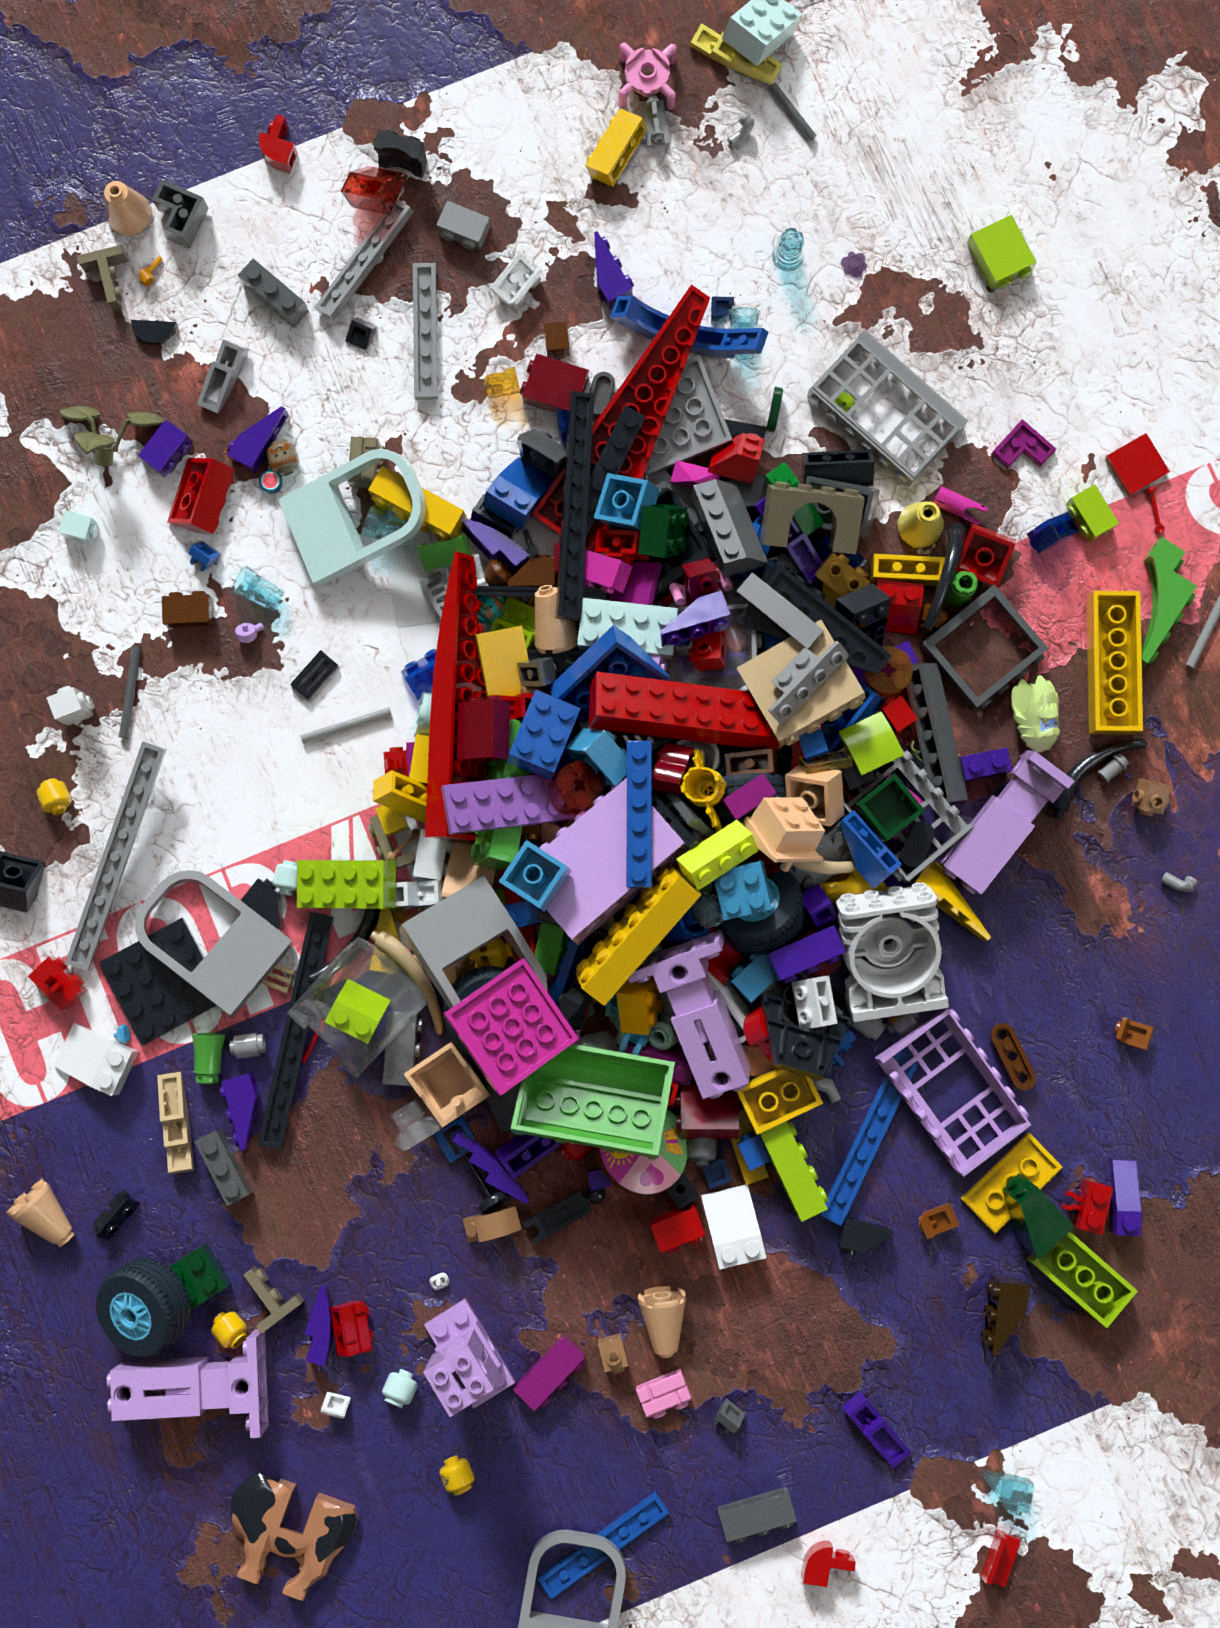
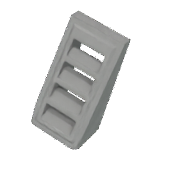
(430, 579)

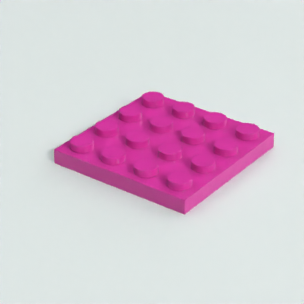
(510, 1026)

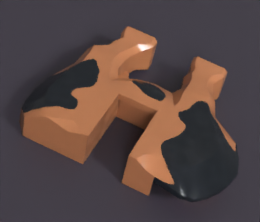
(258, 1517)

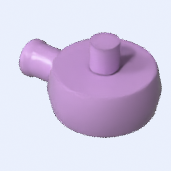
(247, 632)

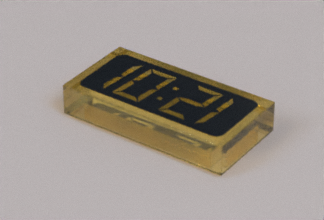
(826, 762)

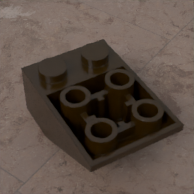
(1004, 1310)

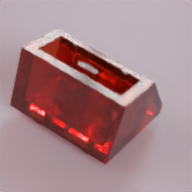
(373, 188)

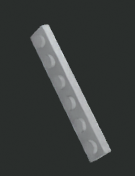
(363, 261)
(425, 331)

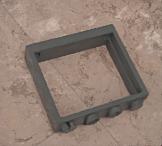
(953, 677)

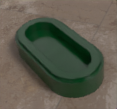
(774, 409)

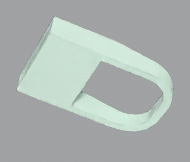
(326, 529)

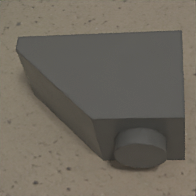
(537, 672)

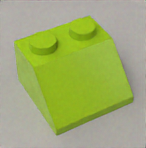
(357, 1011)

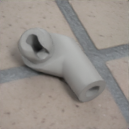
(1179, 885)

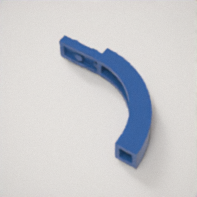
(708, 341)

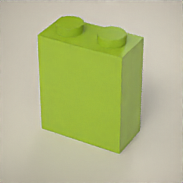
(1002, 253)

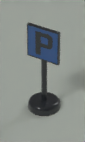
(454, 1152)

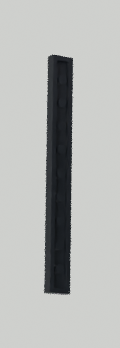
(575, 506)
(294, 1036)

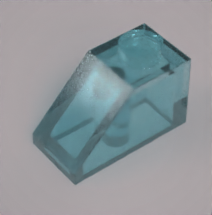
(1011, 1490)

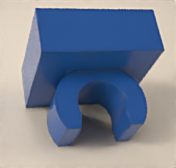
(203, 553)

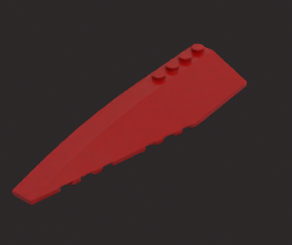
(645, 390)
(454, 681)

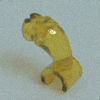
(402, 916)

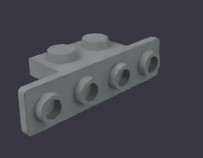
(803, 678)

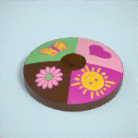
(646, 1176)

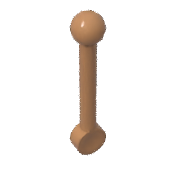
(415, 834)

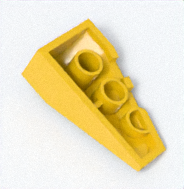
(950, 899)

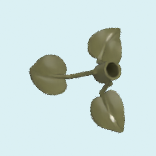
(104, 444)

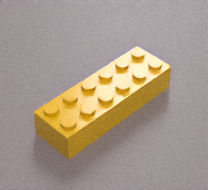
(1114, 662)
(636, 934)

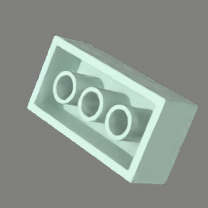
(636, 620)

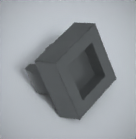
(729, 1416)

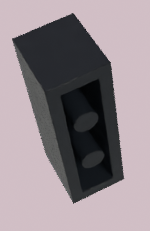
(842, 466)

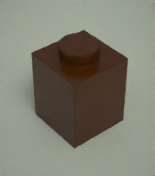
(557, 340)

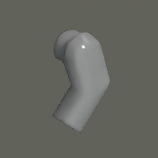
(742, 134)
(827, 1086)

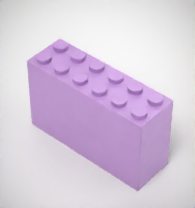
(597, 860)

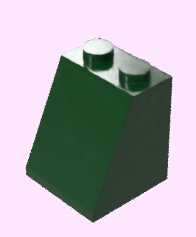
(1034, 1217)

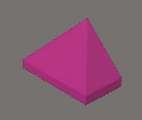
(690, 474)

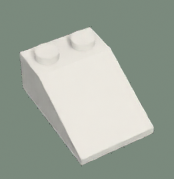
(96, 1059)
(733, 1226)

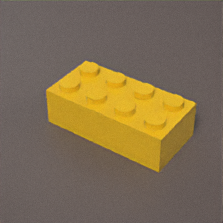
(392, 494)

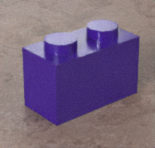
(165, 448)
(985, 764)

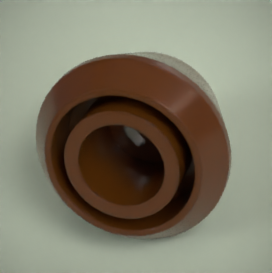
(497, 573)
(941, 619)

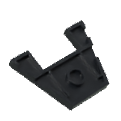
(797, 1047)

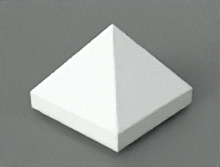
(335, 1405)

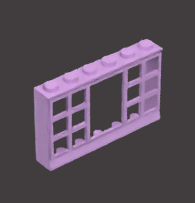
(924, 1113)

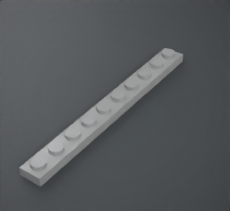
(115, 855)

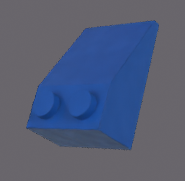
(517, 492)

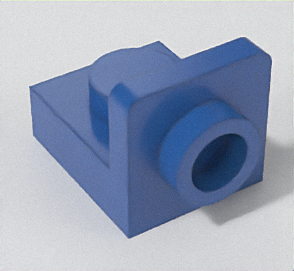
(845, 1045)

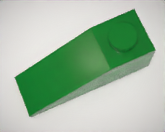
(806, 516)

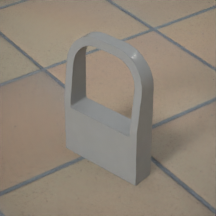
(459, 928)
(236, 961)
(534, 1619)

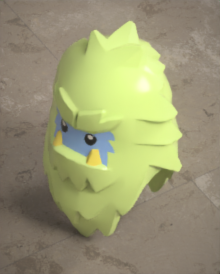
(1036, 713)

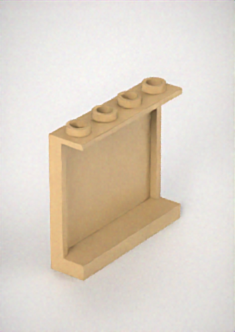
(826, 703)

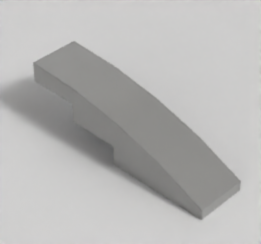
(780, 611)

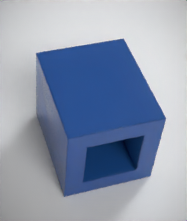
(753, 1150)

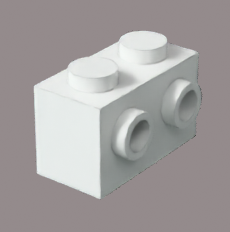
(70, 705)
(431, 858)
(814, 1002)

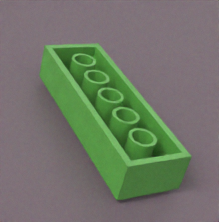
(498, 847)

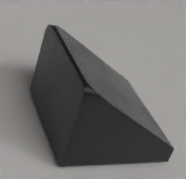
(360, 333)

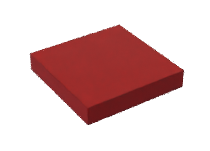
(1137, 464)

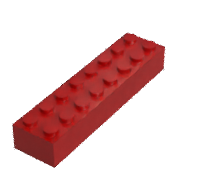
(678, 711)

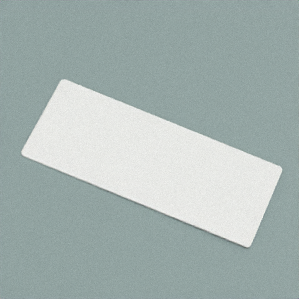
(408, 597)

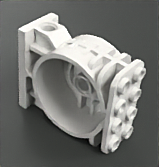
(906, 978)

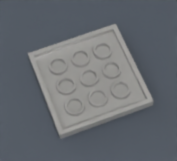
(692, 421)

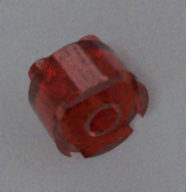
(578, 776)

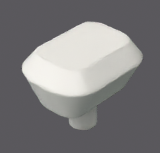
(439, 1281)

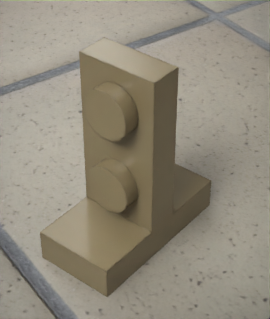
(105, 261)
(385, 847)
(271, 1298)

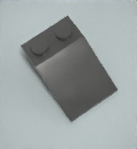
(542, 451)
(870, 494)

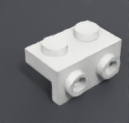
(516, 281)

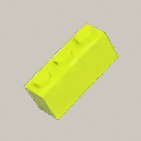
(717, 854)

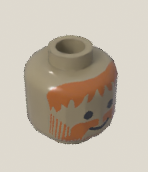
(282, 457)

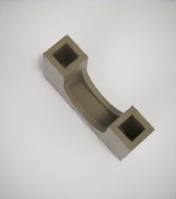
(784, 501)

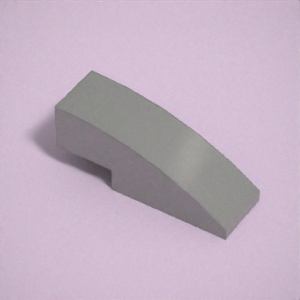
(222, 375)

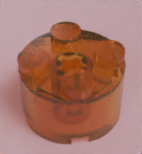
(899, 679)

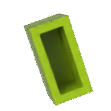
(1091, 513)

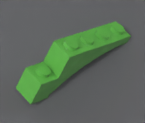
(1169, 595)

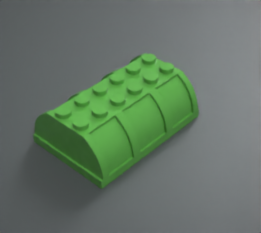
(597, 1100)

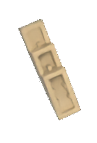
(175, 1123)

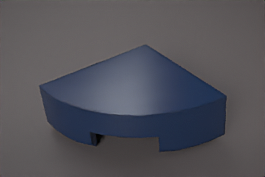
(720, 307)

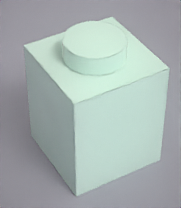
(78, 527)

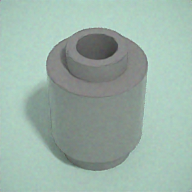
(869, 1028)
(248, 1045)

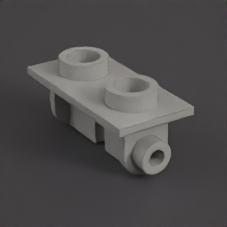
(655, 121)

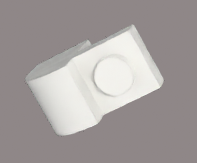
(418, 893)

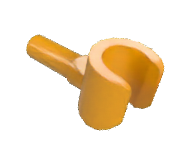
(145, 273)

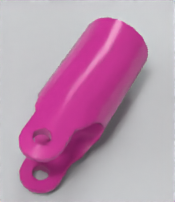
(956, 504)

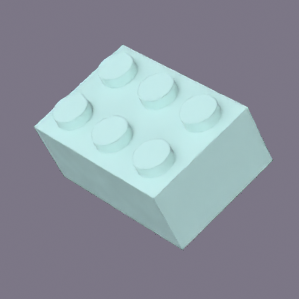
(761, 28)

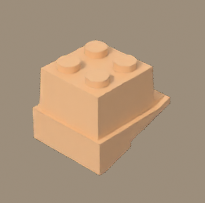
(786, 830)
(447, 1084)

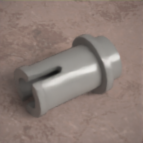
(1113, 767)

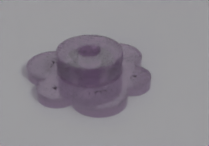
(854, 269)

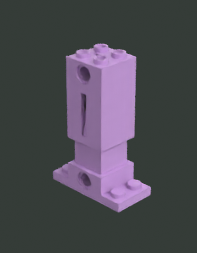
(1004, 822)
(699, 1013)
(465, 1360)
(192, 1385)

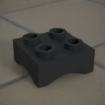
(400, 152)
(573, 1006)

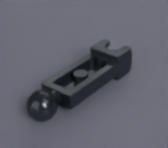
(564, 1213)

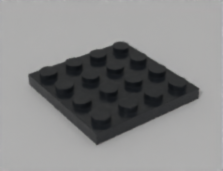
(152, 993)

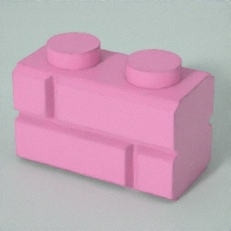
(664, 1393)

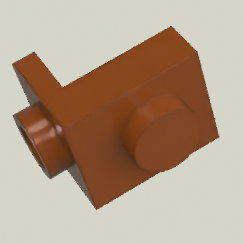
(1134, 1033)
(937, 1220)

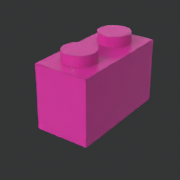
(605, 572)

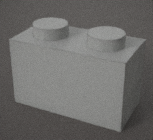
(463, 226)

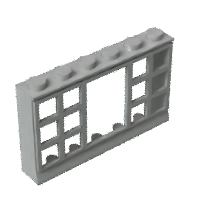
(912, 382)
(932, 796)

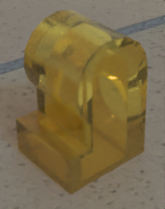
(502, 383)

